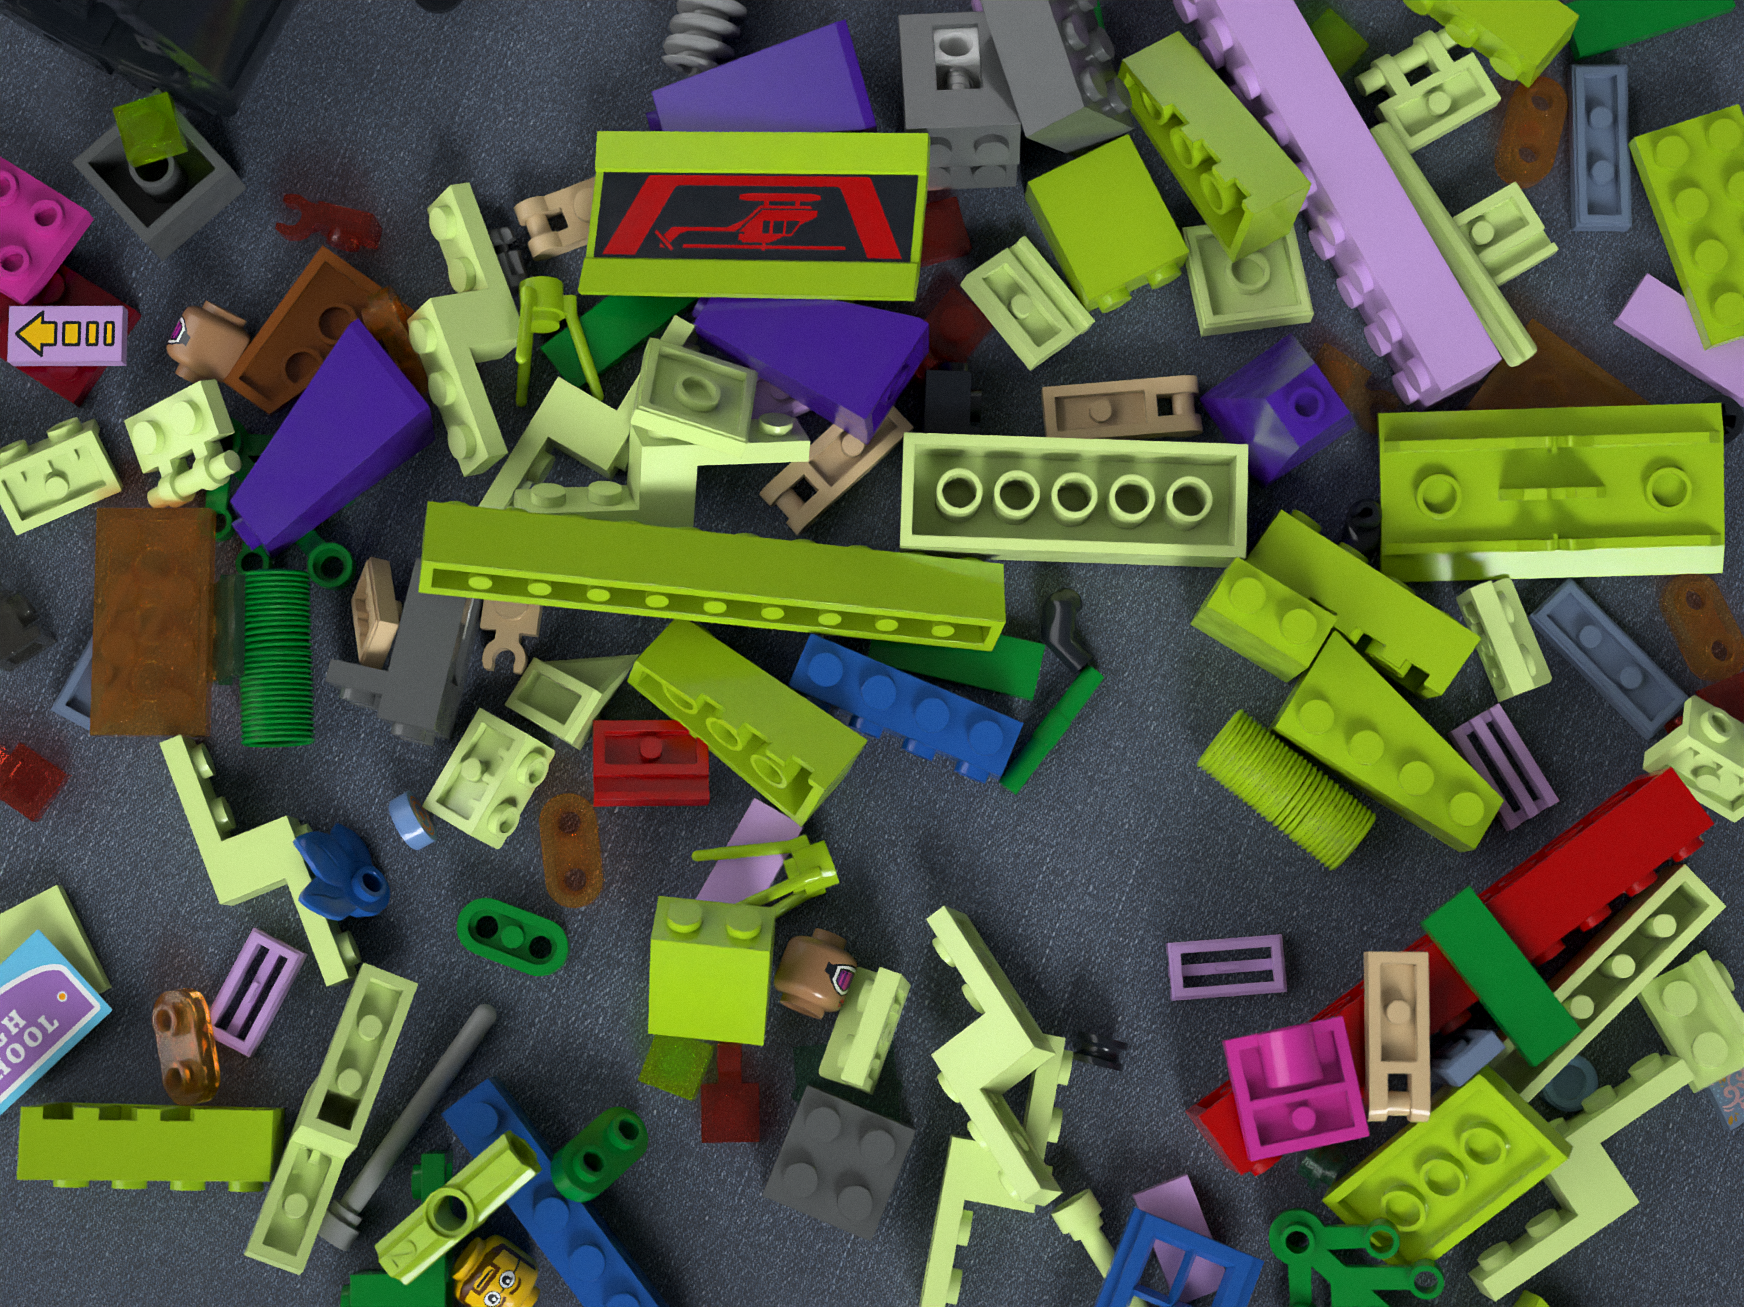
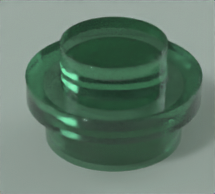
(1323, 1165)

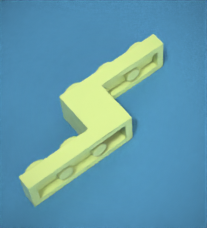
(465, 330)
(577, 427)
(665, 475)
(254, 859)
(992, 1058)
(331, 1119)
(973, 1176)
(1586, 1183)

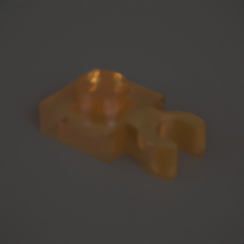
(1348, 382)

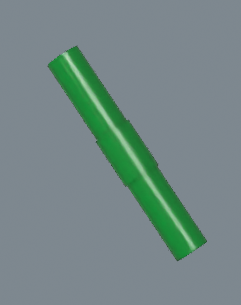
(1051, 729)

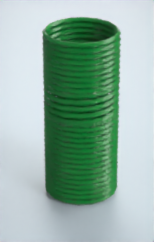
(278, 660)

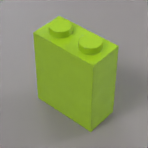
(1107, 225)
(1263, 620)
(710, 970)

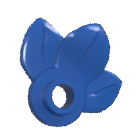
(344, 875)

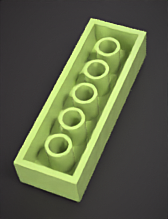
(1074, 499)

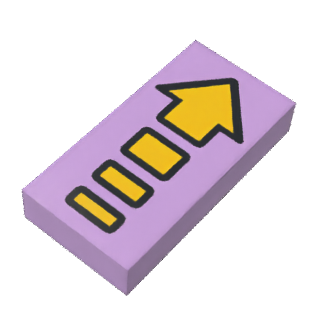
(67, 336)

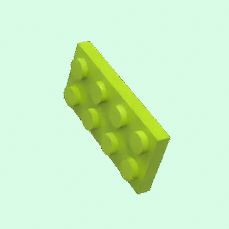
(1698, 201)
(1450, 1172)

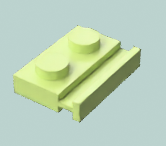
(1505, 234)
(1027, 303)

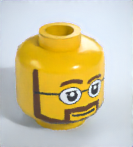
(495, 1275)

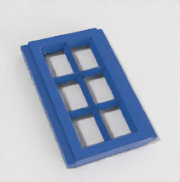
(1134, 1250)

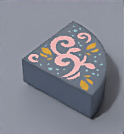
(1728, 1099)

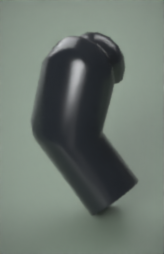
(1363, 526)
(1058, 629)

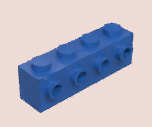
(906, 707)

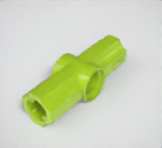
(435, 1229)

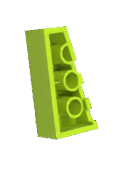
(1214, 146)
(1374, 611)
(747, 718)
(1377, 743)
(150, 1144)

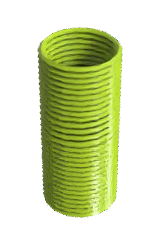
(1269, 778)

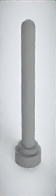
(343, 1215)

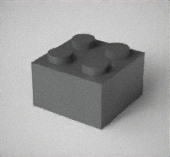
(165, 197)
(839, 1162)

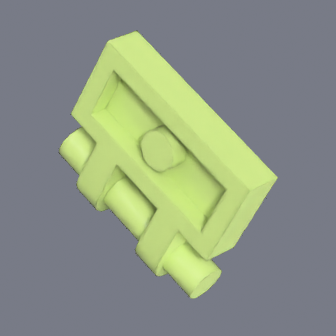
(1437, 103)
(177, 428)

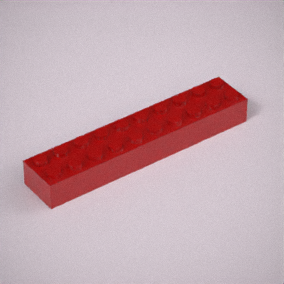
(1535, 904)

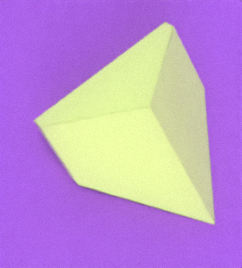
(569, 694)

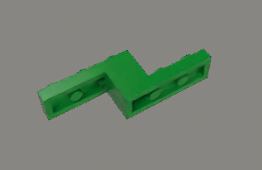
(435, 1284)

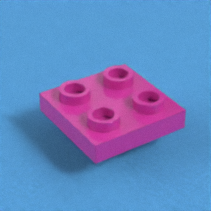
(35, 232)
(1295, 1088)

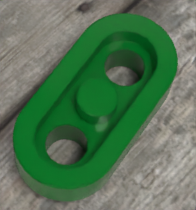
(514, 937)
(602, 1150)

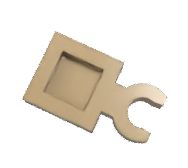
(509, 622)

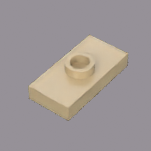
(375, 613)

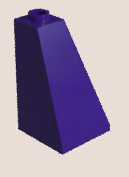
(788, 87)
(822, 352)
(1279, 409)
(336, 443)

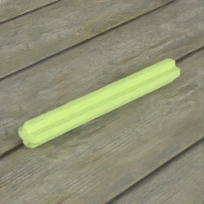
(1476, 283)

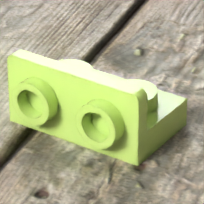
(55, 475)
(1507, 641)
(1706, 757)
(489, 779)
(1698, 1018)
(865, 1029)

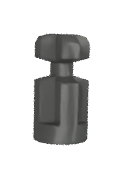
(510, 261)

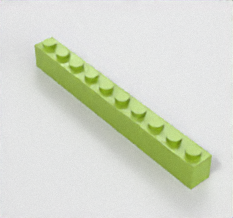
(710, 576)

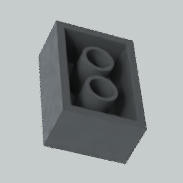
(1060, 72)

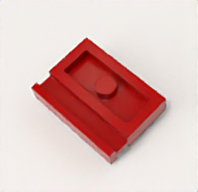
(648, 764)

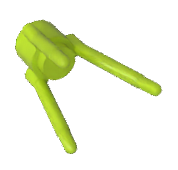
(540, 310)
(807, 871)

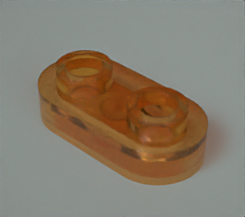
(1532, 129)
(387, 321)
(1699, 629)
(571, 851)
(186, 1046)

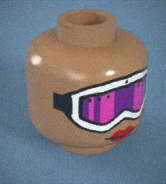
(207, 342)
(815, 973)

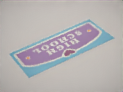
(42, 1014)

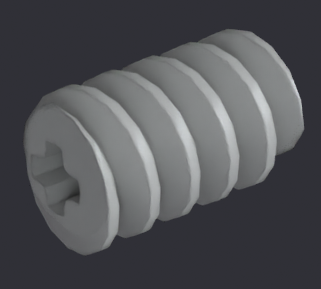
(700, 33)

